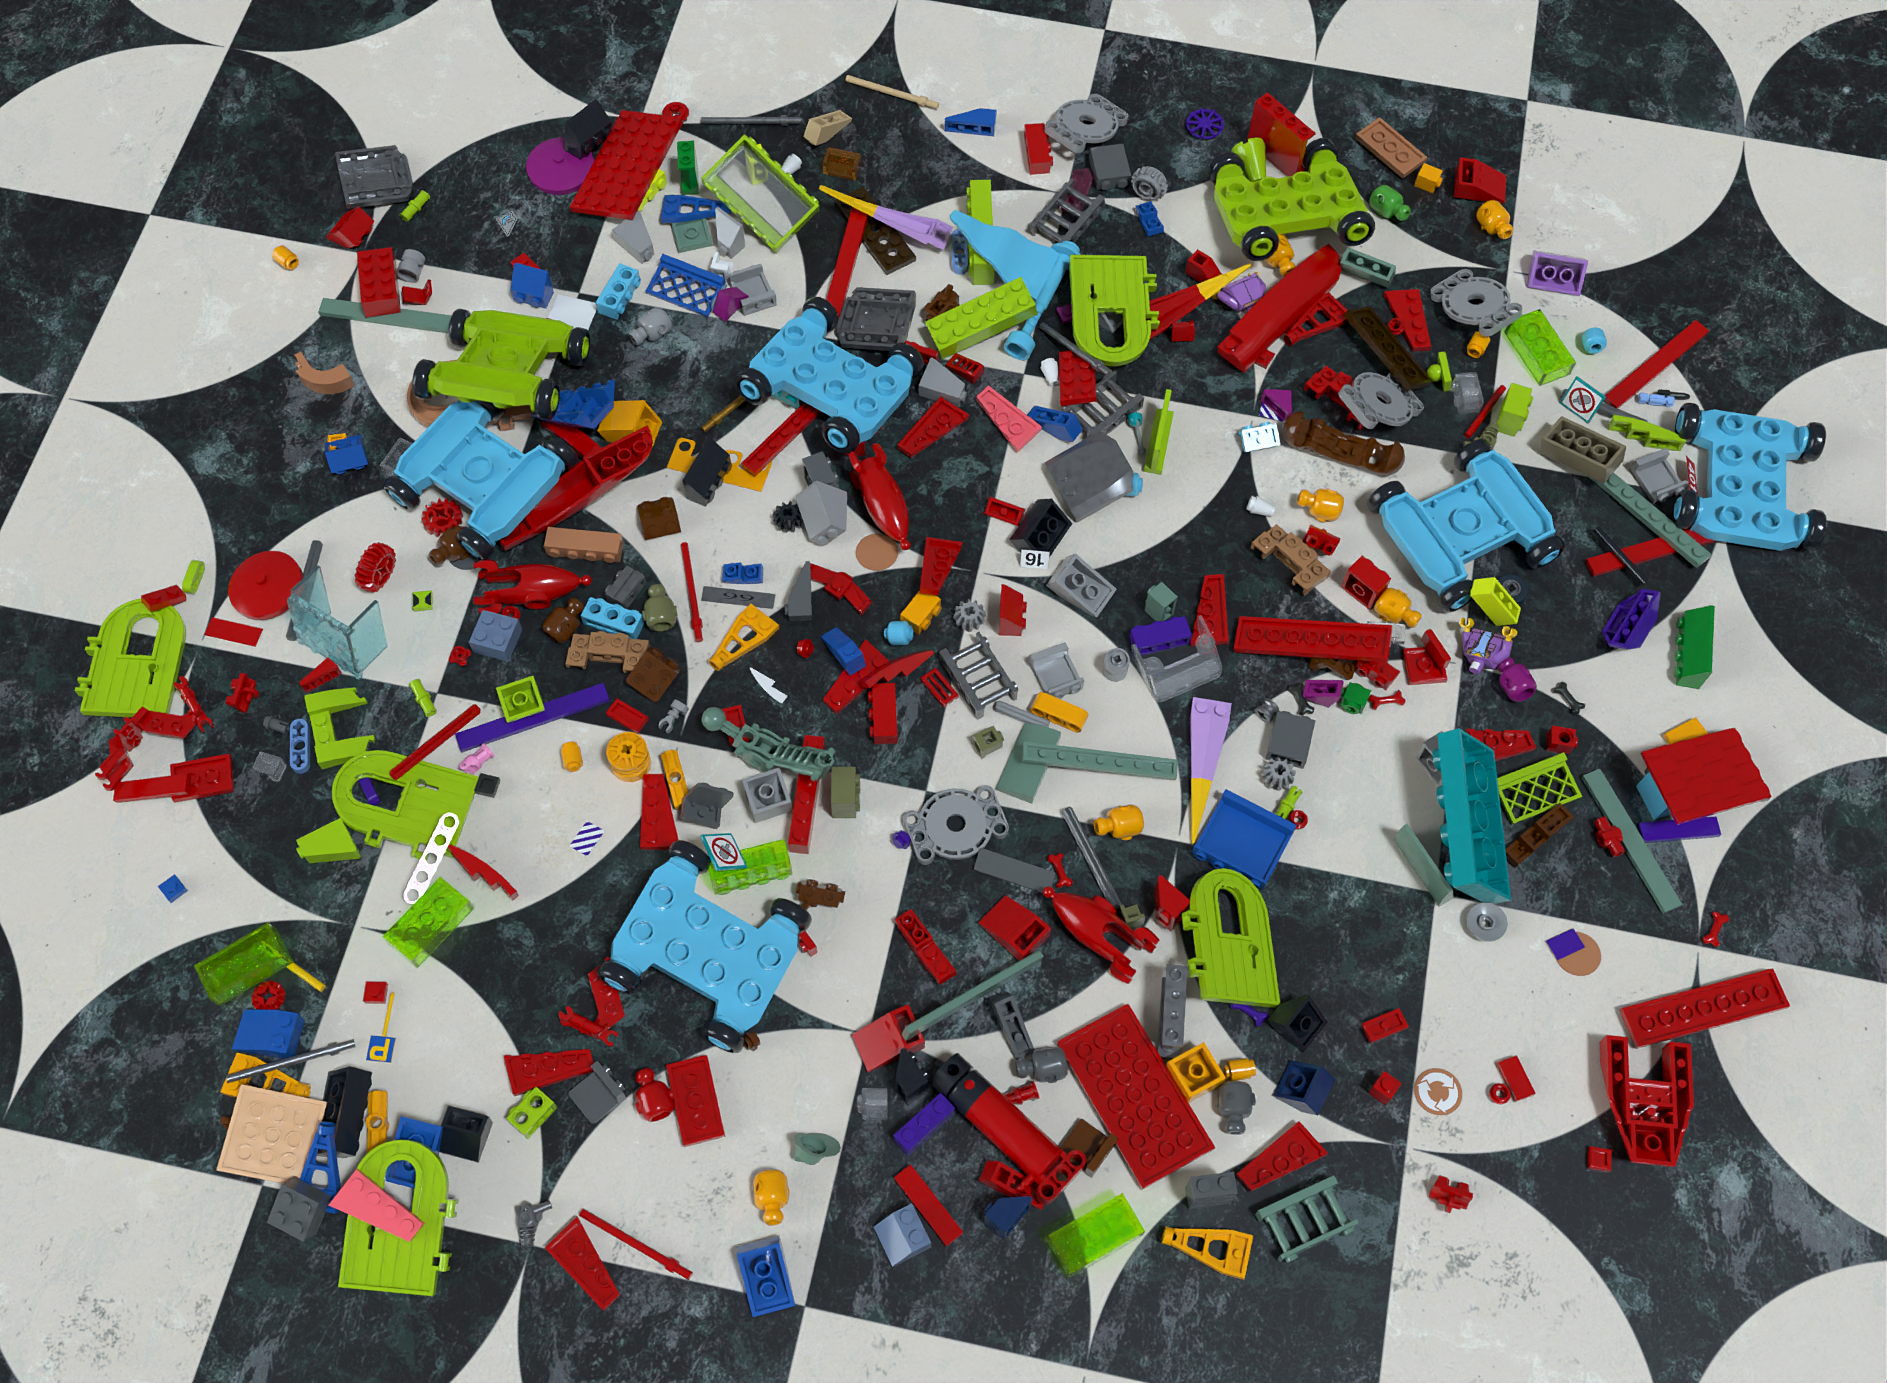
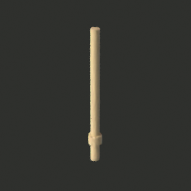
(922, 100)

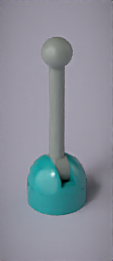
(1135, 420)

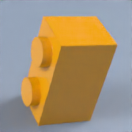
(921, 611)

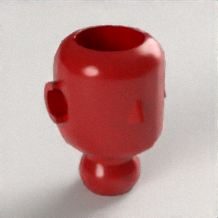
(654, 1097)

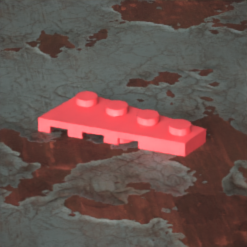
(1010, 420)
(374, 1205)

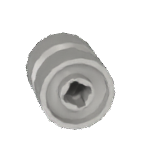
(411, 265)
(1116, 664)

